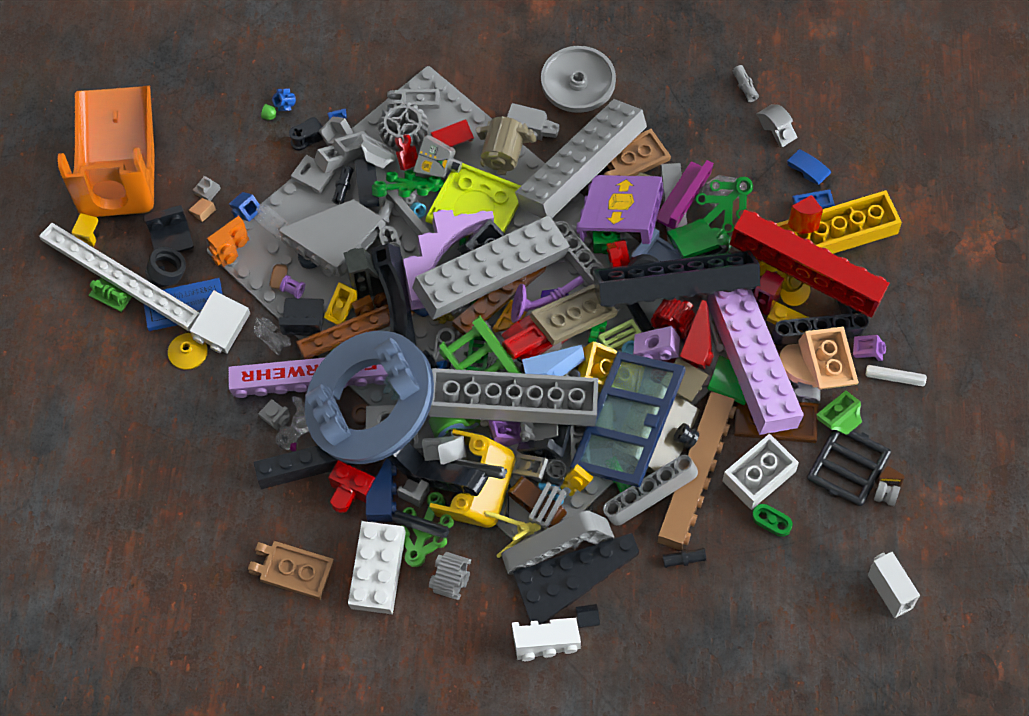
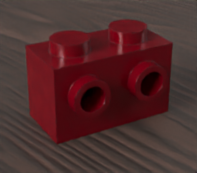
(769, 291)

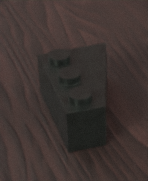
(362, 273)

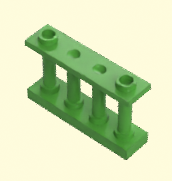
(491, 345)

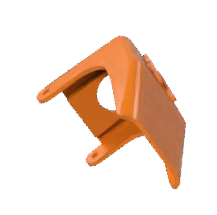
(112, 152)

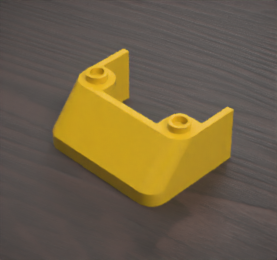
(491, 498)

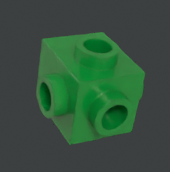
(601, 238)

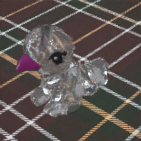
(288, 436)

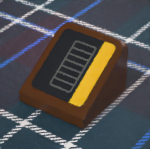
(891, 477)

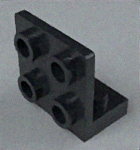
(169, 229)
(302, 316)
(548, 447)

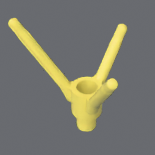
(524, 529)

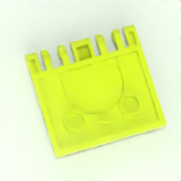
(475, 192)

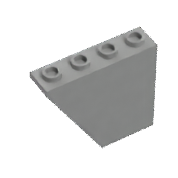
(332, 233)

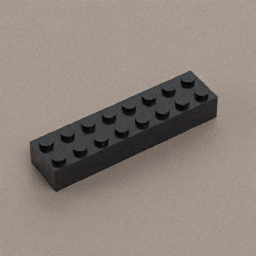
(676, 278)

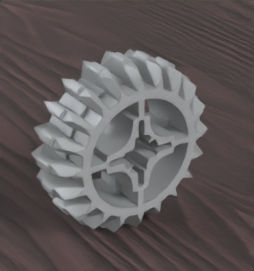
(399, 121)

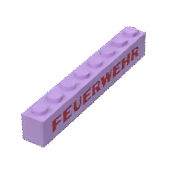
(289, 376)

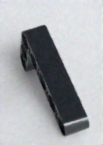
(848, 319)
(444, 476)

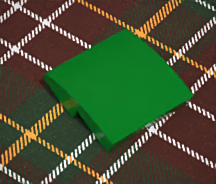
(693, 239)
(725, 381)

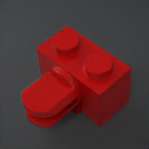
(349, 485)

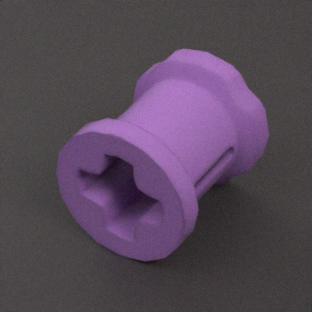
(292, 286)

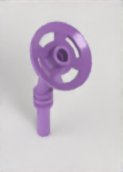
(522, 304)

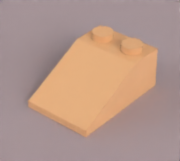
(828, 357)

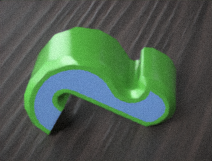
(441, 425)

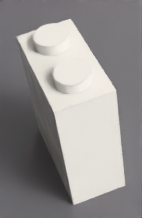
(219, 322)
(893, 584)

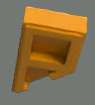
(505, 321)

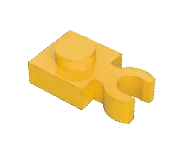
(576, 480)

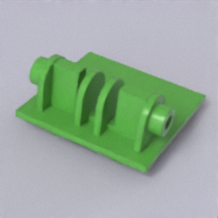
(109, 294)

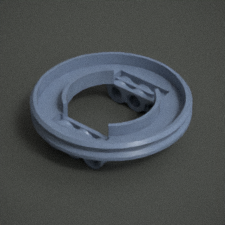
(409, 376)

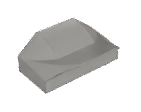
(376, 152)

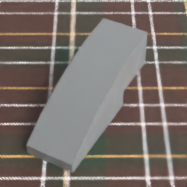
(340, 153)

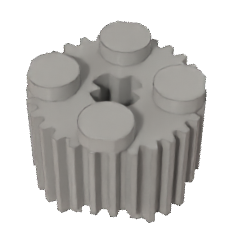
(450, 575)

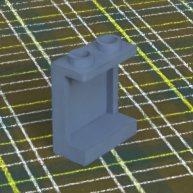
(658, 248)

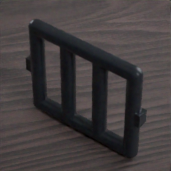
(867, 484)

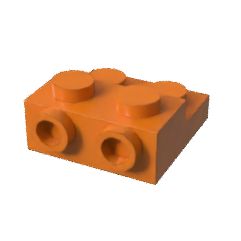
(226, 241)

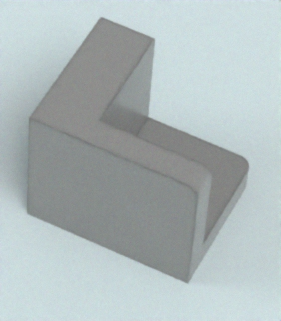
(334, 129)
(414, 492)

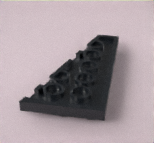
(564, 579)

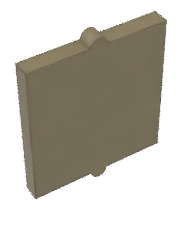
(691, 382)

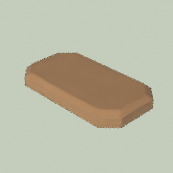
(278, 273)

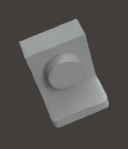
(275, 414)

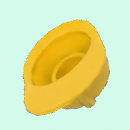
(793, 291)

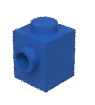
(244, 206)

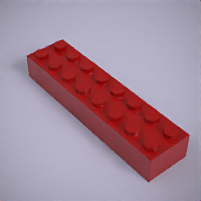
(809, 263)

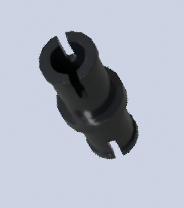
(342, 185)
(684, 557)

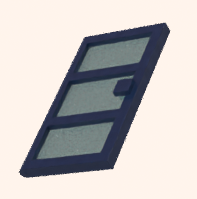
(629, 418)

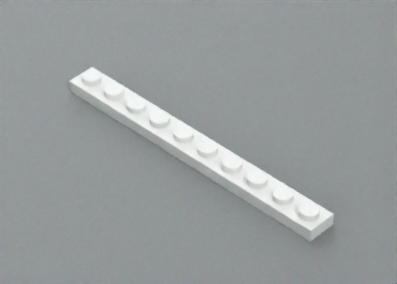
(120, 276)

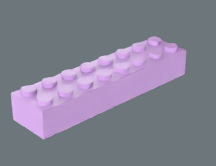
(755, 361)

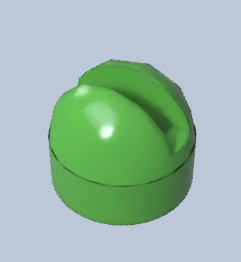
(268, 112)

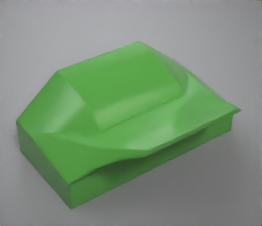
(842, 413)

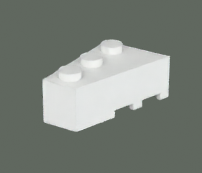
(546, 639)

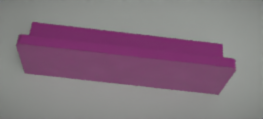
(684, 194)

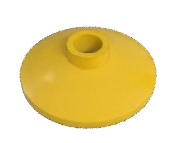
(188, 358)

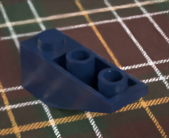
(380, 495)

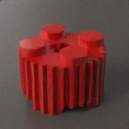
(674, 314)

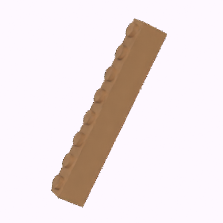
(688, 497)

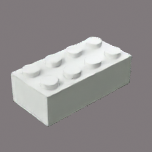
(377, 567)

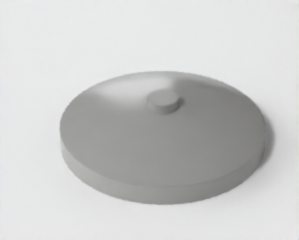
(578, 79)

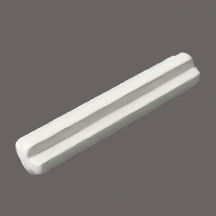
(895, 375)

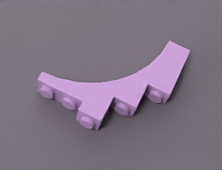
(432, 246)

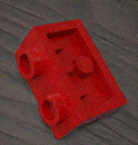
(618, 253)

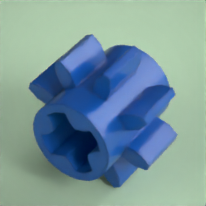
(283, 99)

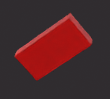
(524, 341)

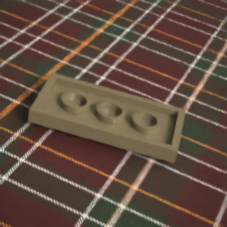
(571, 315)

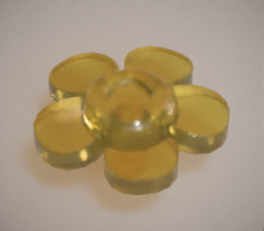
(444, 318)

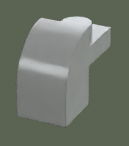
(779, 122)

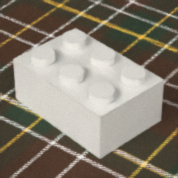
(760, 471)

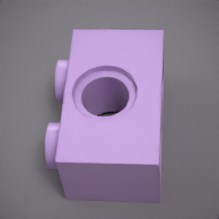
(657, 344)

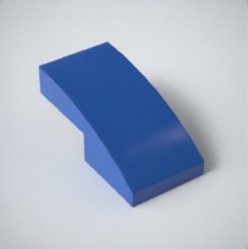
(810, 167)

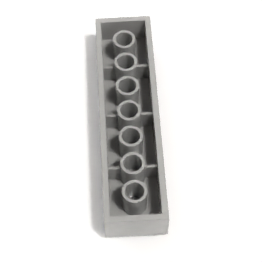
(581, 159)
(490, 267)
(514, 397)

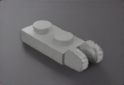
(421, 97)

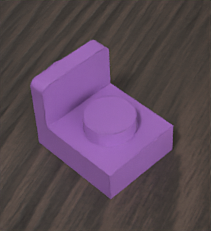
(869, 347)

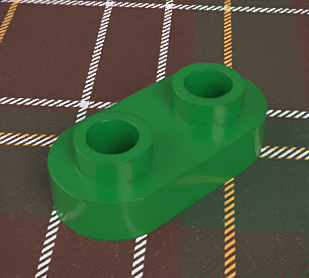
(772, 520)

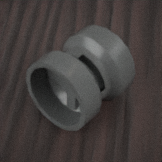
(557, 468)

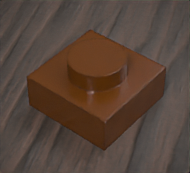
(362, 306)

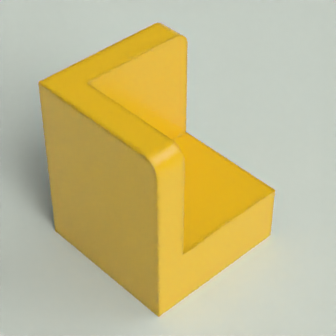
(84, 229)

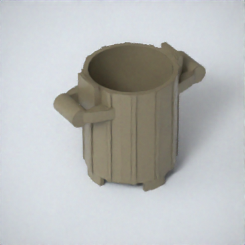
(503, 143)

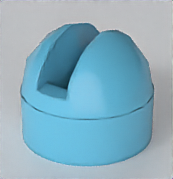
(422, 209)

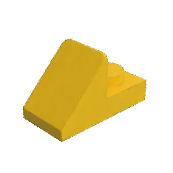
(340, 303)

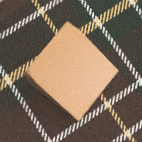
(202, 209)

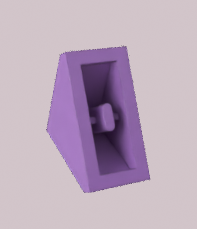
(505, 432)

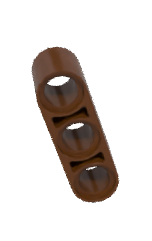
(527, 495)

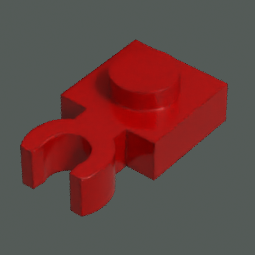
(407, 154)

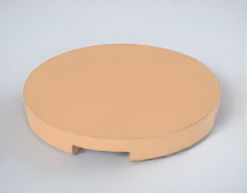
(795, 366)

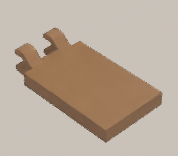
(639, 156)
(292, 569)

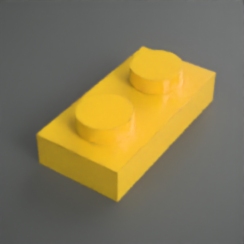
(781, 312)

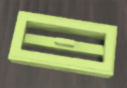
(619, 344)

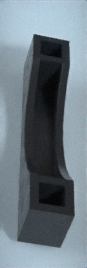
(390, 269)

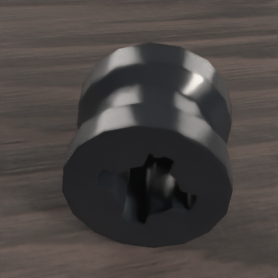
(686, 435)

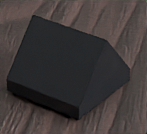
(587, 615)

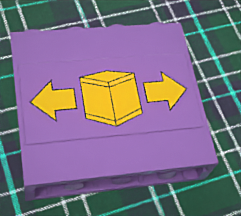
(621, 205)

